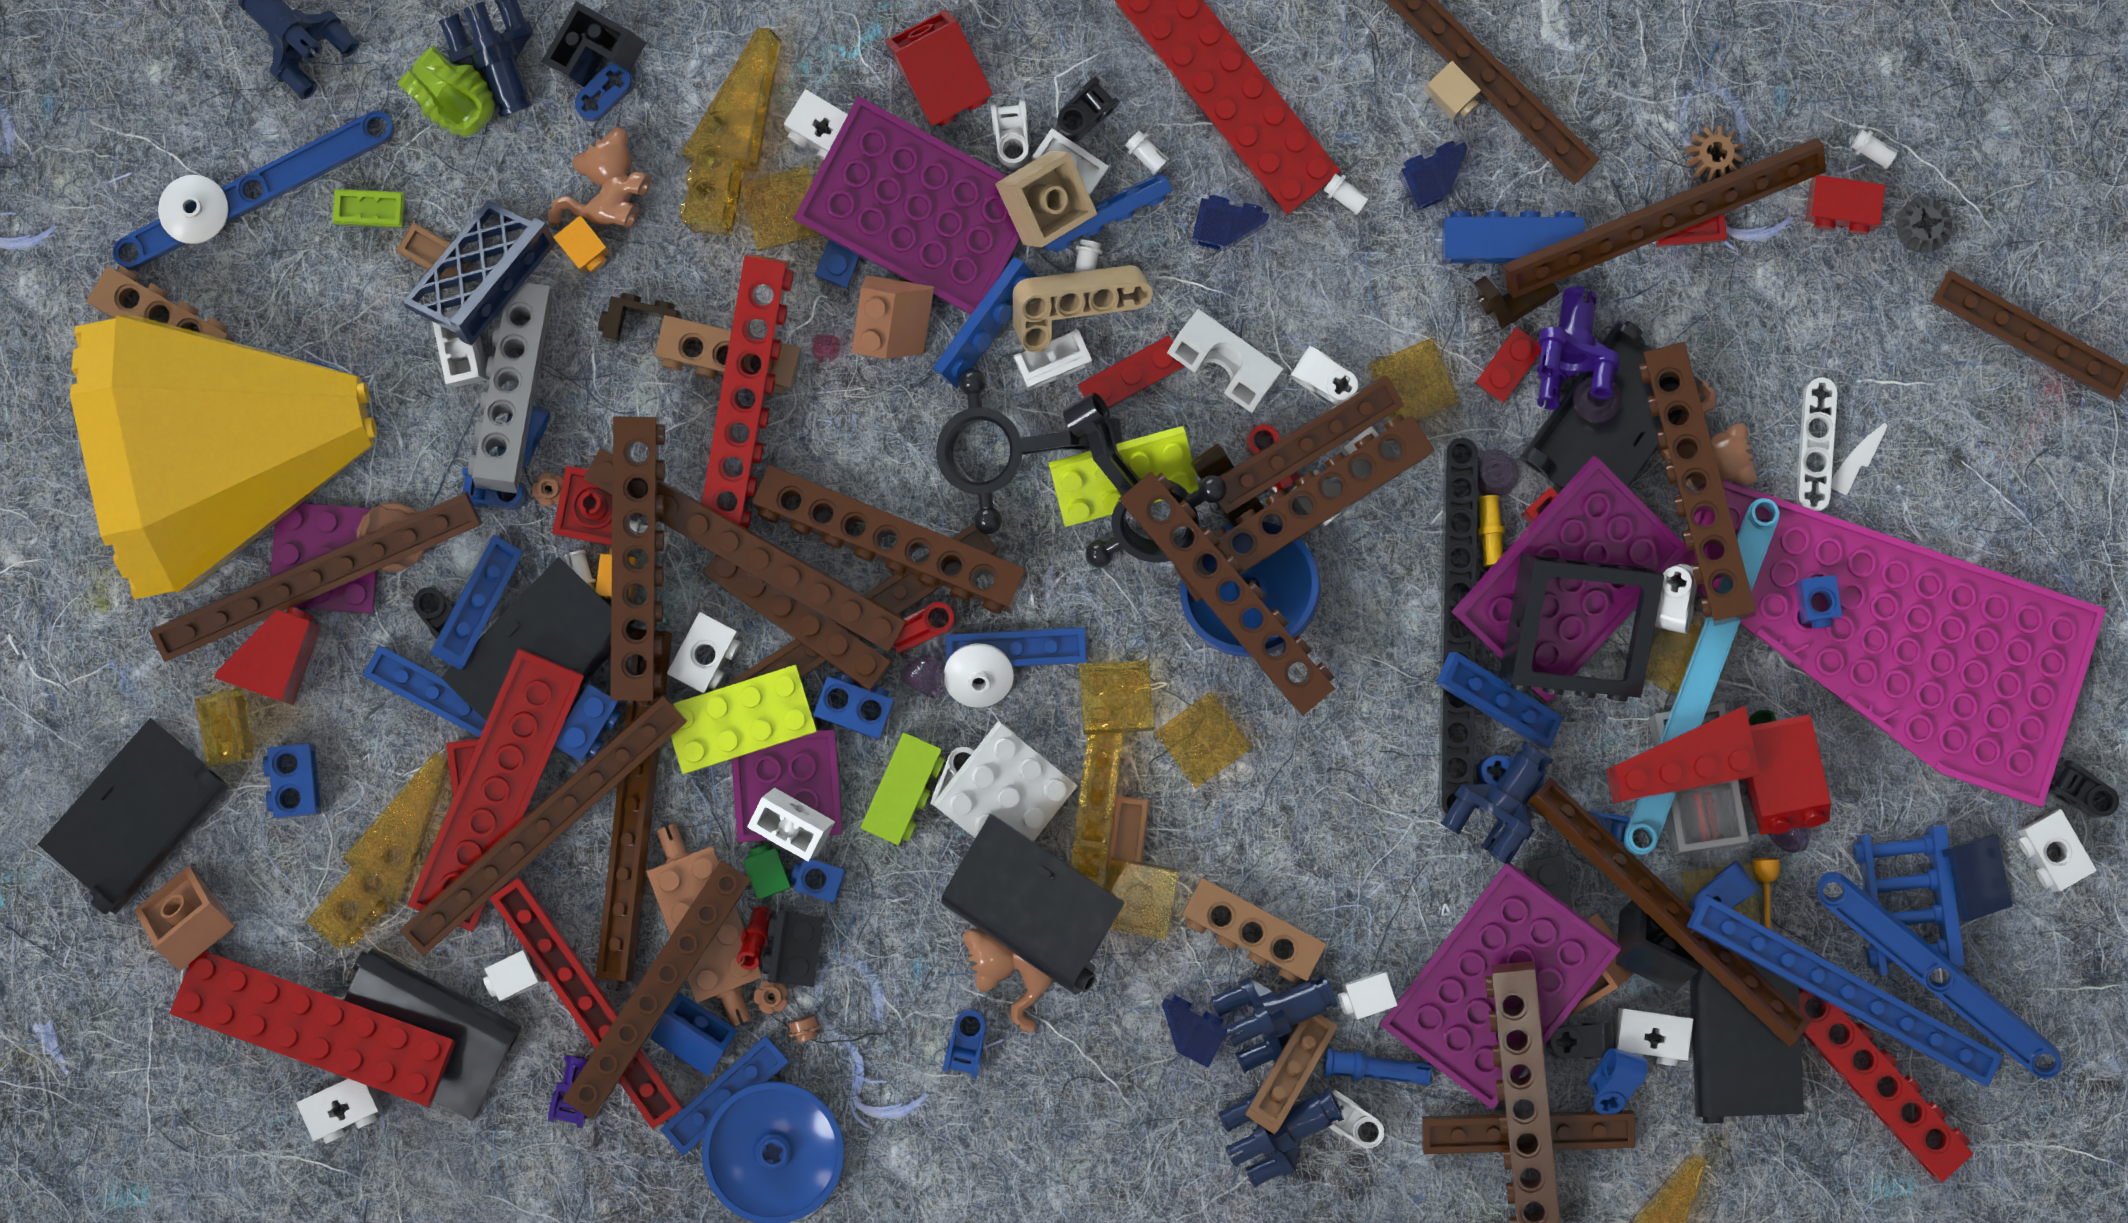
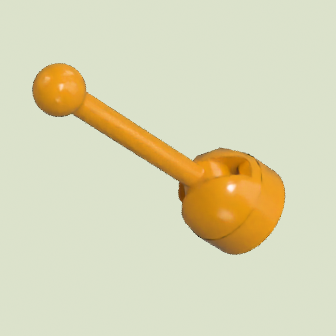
(1766, 871)

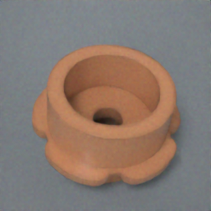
(539, 488)
(769, 1006)
(804, 1028)

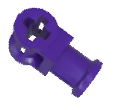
(555, 1110)

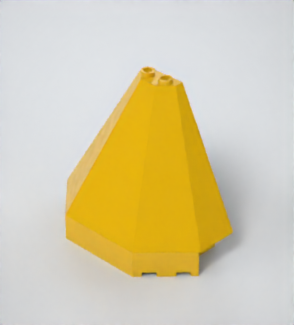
(202, 443)

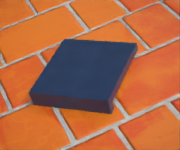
(1979, 877)

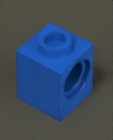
(1825, 586)
(829, 891)

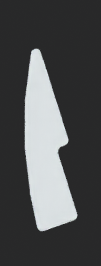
(1858, 457)

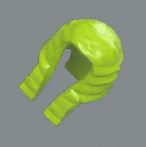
(449, 93)

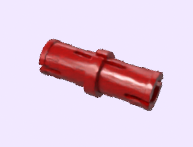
(754, 938)

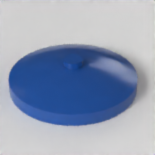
(1286, 579)
(772, 1152)

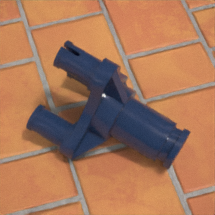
(294, 35)
(492, 51)
(1505, 801)
(1272, 1015)
(1302, 1121)

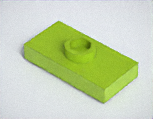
(368, 208)

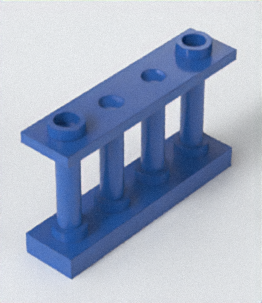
(1938, 878)

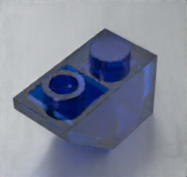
(1432, 178)
(1225, 225)
(1192, 1034)

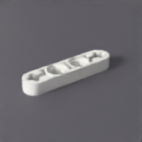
(1811, 444)

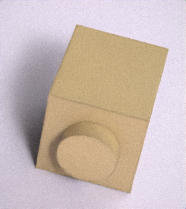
(1453, 91)

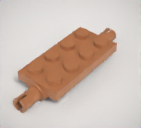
(675, 889)

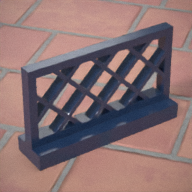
(499, 281)

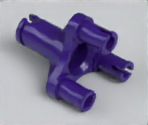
(1574, 350)

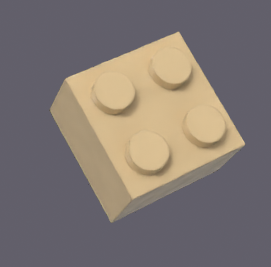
(1046, 198)

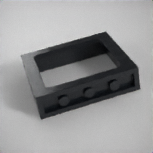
(1526, 614)

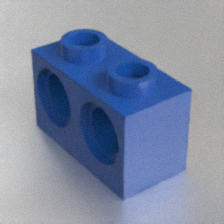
(851, 715)
(302, 779)

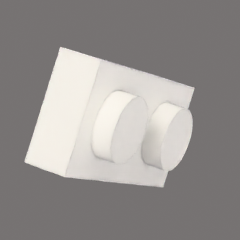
(1088, 166)

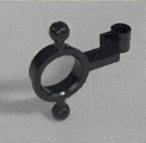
(972, 383)
(1091, 418)

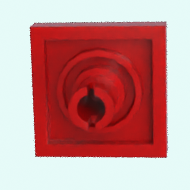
(583, 510)

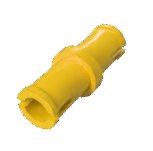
(1491, 529)

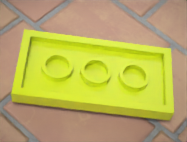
(1087, 492)
(742, 719)

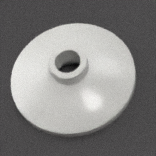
(207, 218)
(975, 662)

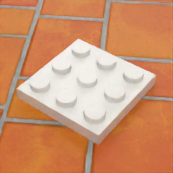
(1005, 781)

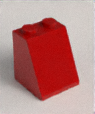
(939, 68)
(274, 656)
(1791, 777)

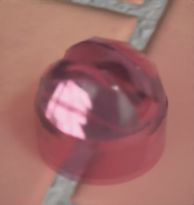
(825, 346)

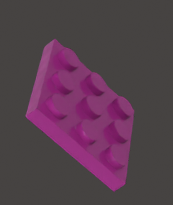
(312, 532)
(799, 768)

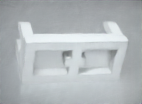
(1059, 359)

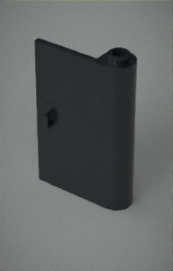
(1570, 441)
(557, 620)
(151, 803)
(1045, 921)
(413, 998)
(1737, 1058)

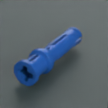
(1359, 1065)

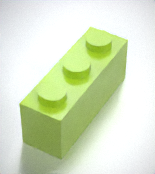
(903, 789)

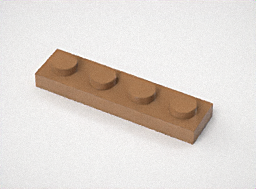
(1291, 1072)

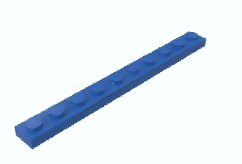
(1844, 990)

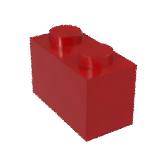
(1845, 204)

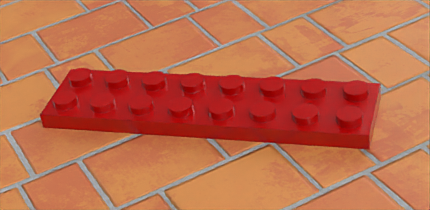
(1234, 97)
(500, 771)
(313, 1028)

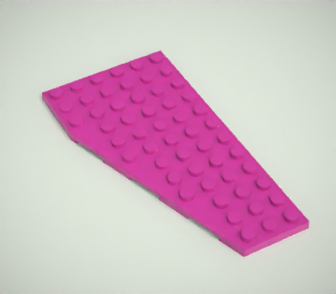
(1928, 647)

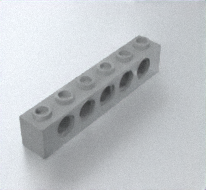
(504, 471)

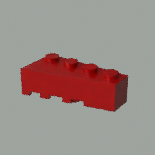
(1699, 758)

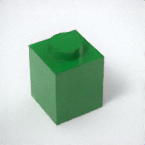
(766, 872)

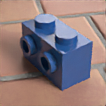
(588, 723)
(693, 1034)

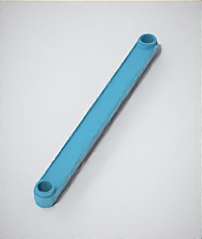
(1703, 671)

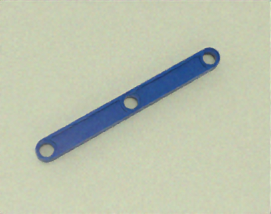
(276, 178)
(1921, 959)

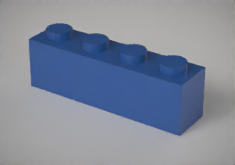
(1503, 238)

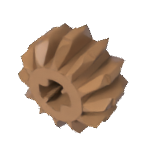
(1725, 150)

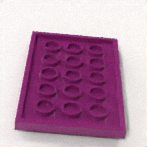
(911, 206)
(1587, 521)
(1447, 1003)

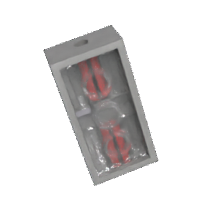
(1707, 815)

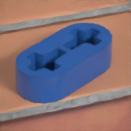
(608, 99)

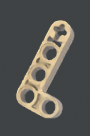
(1123, 291)

